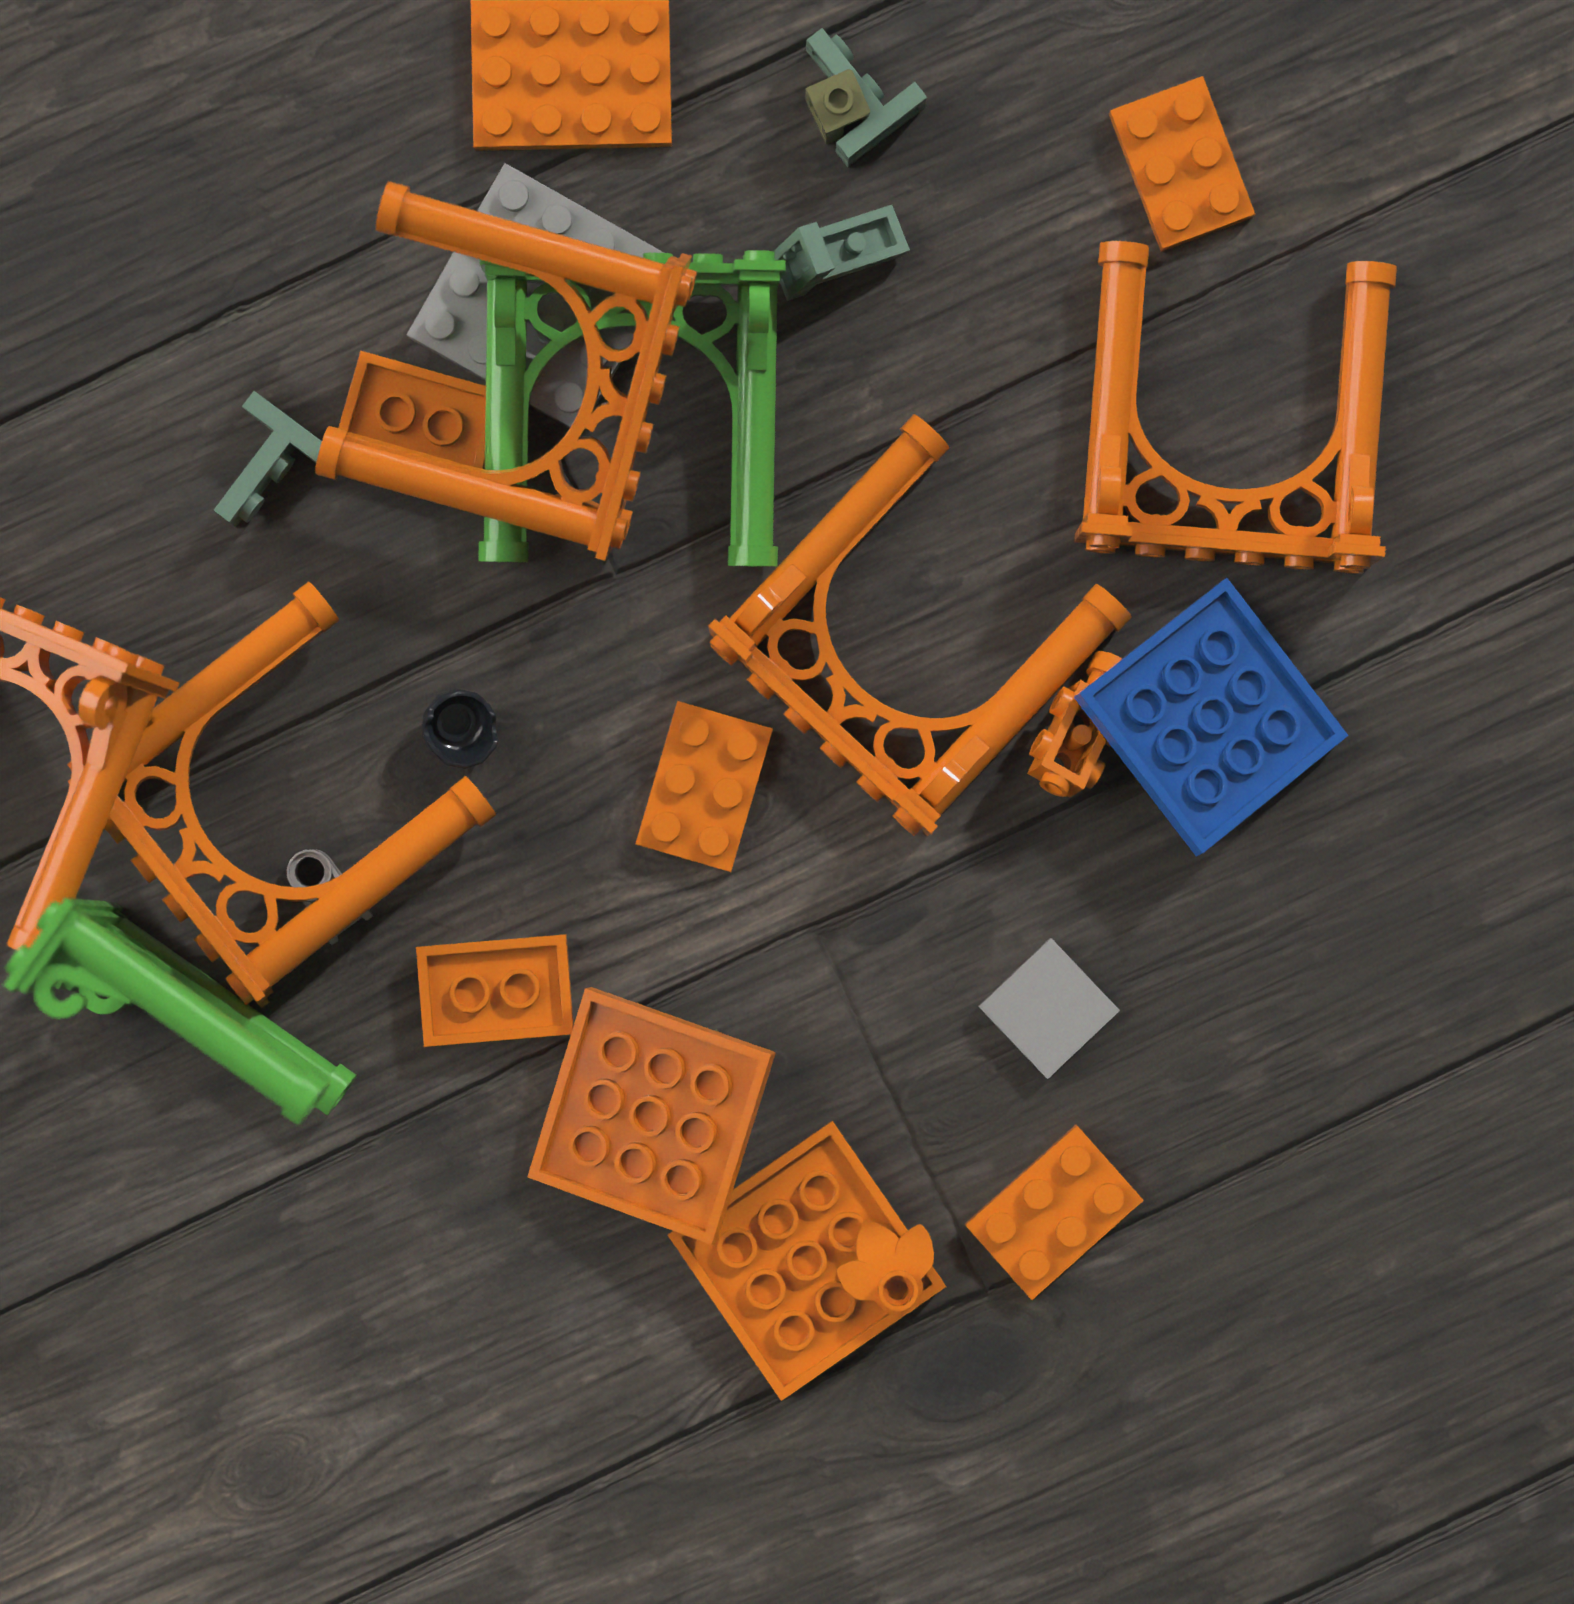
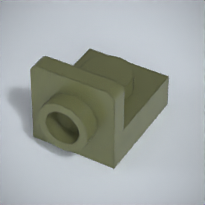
(836, 104)

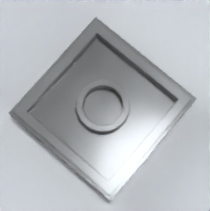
(1049, 1008)

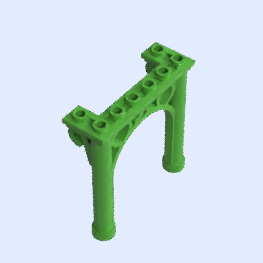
(750, 389)
(103, 952)

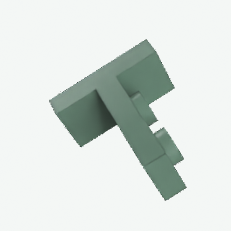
(834, 57)
(839, 249)
(269, 463)

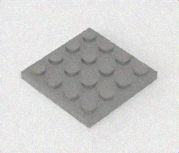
(456, 309)

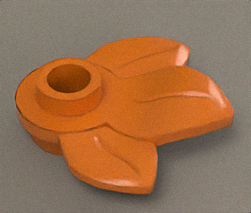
(887, 1259)

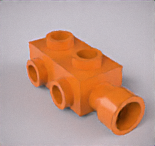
(1075, 746)

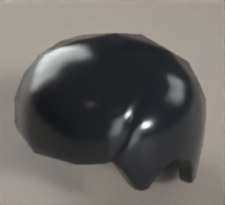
(460, 728)

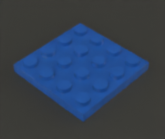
(1211, 717)

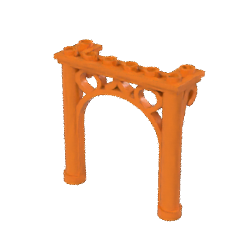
(556, 261)
(1353, 440)
(816, 562)
(117, 707)
(336, 901)

